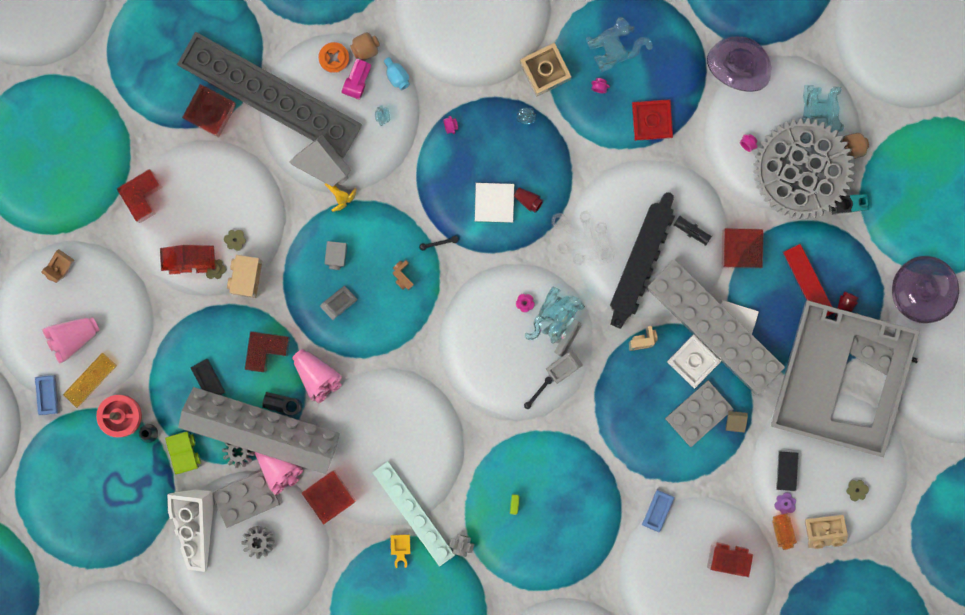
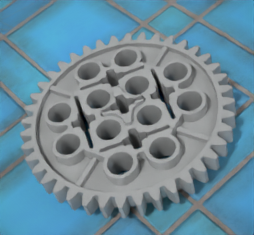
(816, 200)

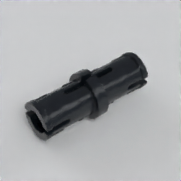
(703, 238)

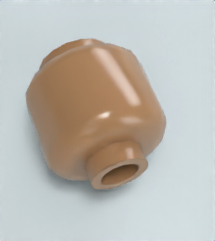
(365, 46)
(857, 143)

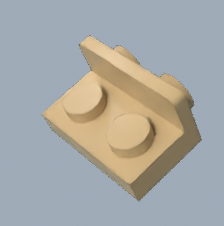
(640, 342)
(826, 531)

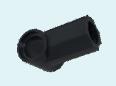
(280, 403)

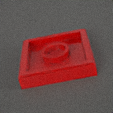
(652, 120)

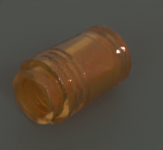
(784, 531)

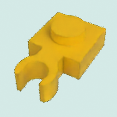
(400, 546)

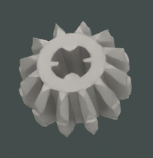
(238, 459)
(251, 539)

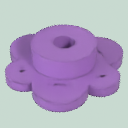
(786, 497)

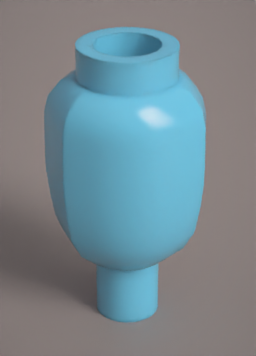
(396, 74)

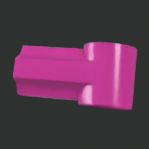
(355, 84)

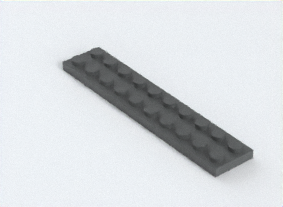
(268, 93)

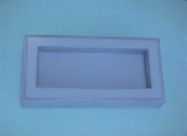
(46, 395)
(658, 511)

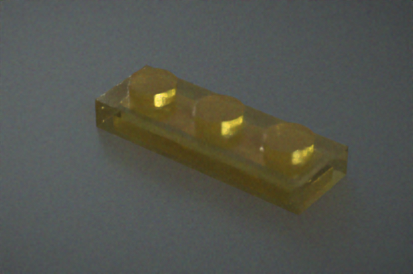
(89, 380)

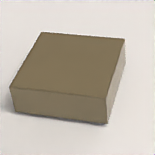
(736, 421)

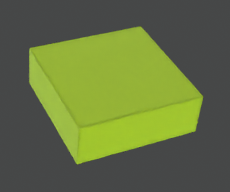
(514, 504)

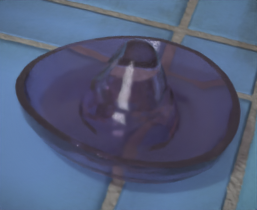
(740, 63)
(925, 289)

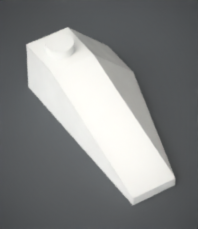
(193, 521)

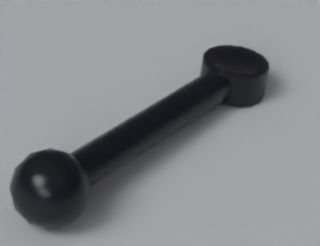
(454, 239)
(548, 380)

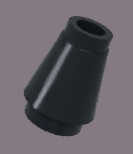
(153, 433)

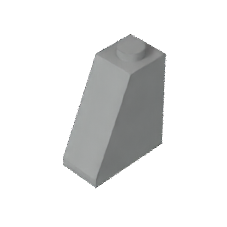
(322, 162)

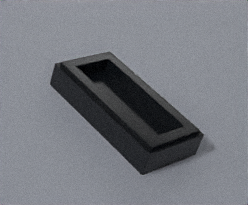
(207, 377)
(787, 471)

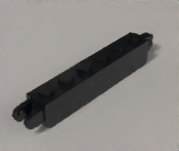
(640, 260)

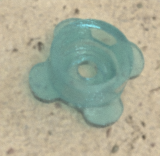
(382, 115)
(526, 116)

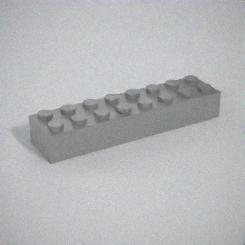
(715, 327)
(259, 430)

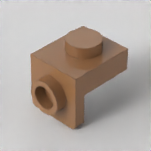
(58, 266)
(403, 282)

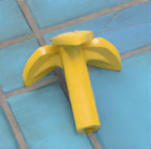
(341, 197)

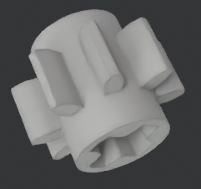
(461, 545)

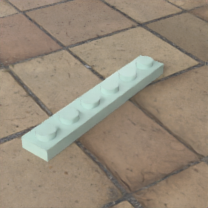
(413, 513)

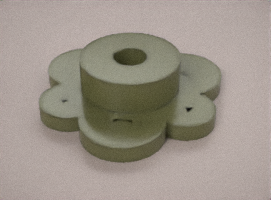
(229, 240)
(220, 269)
(862, 490)

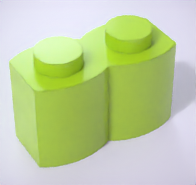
(182, 452)

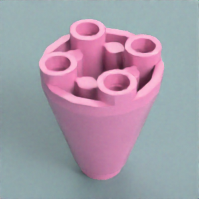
(69, 336)
(316, 375)
(278, 472)

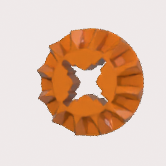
(333, 48)

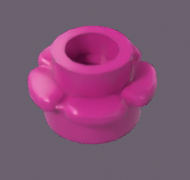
(599, 85)
(450, 125)
(748, 142)
(530, 304)

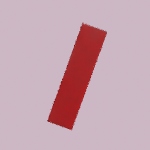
(806, 276)

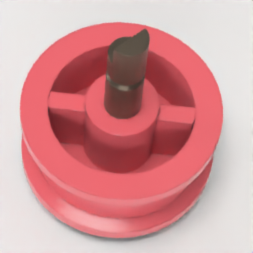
(119, 416)

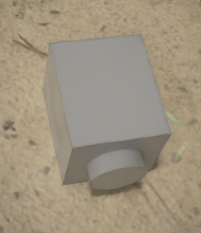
(335, 255)

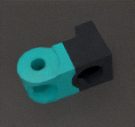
(851, 204)

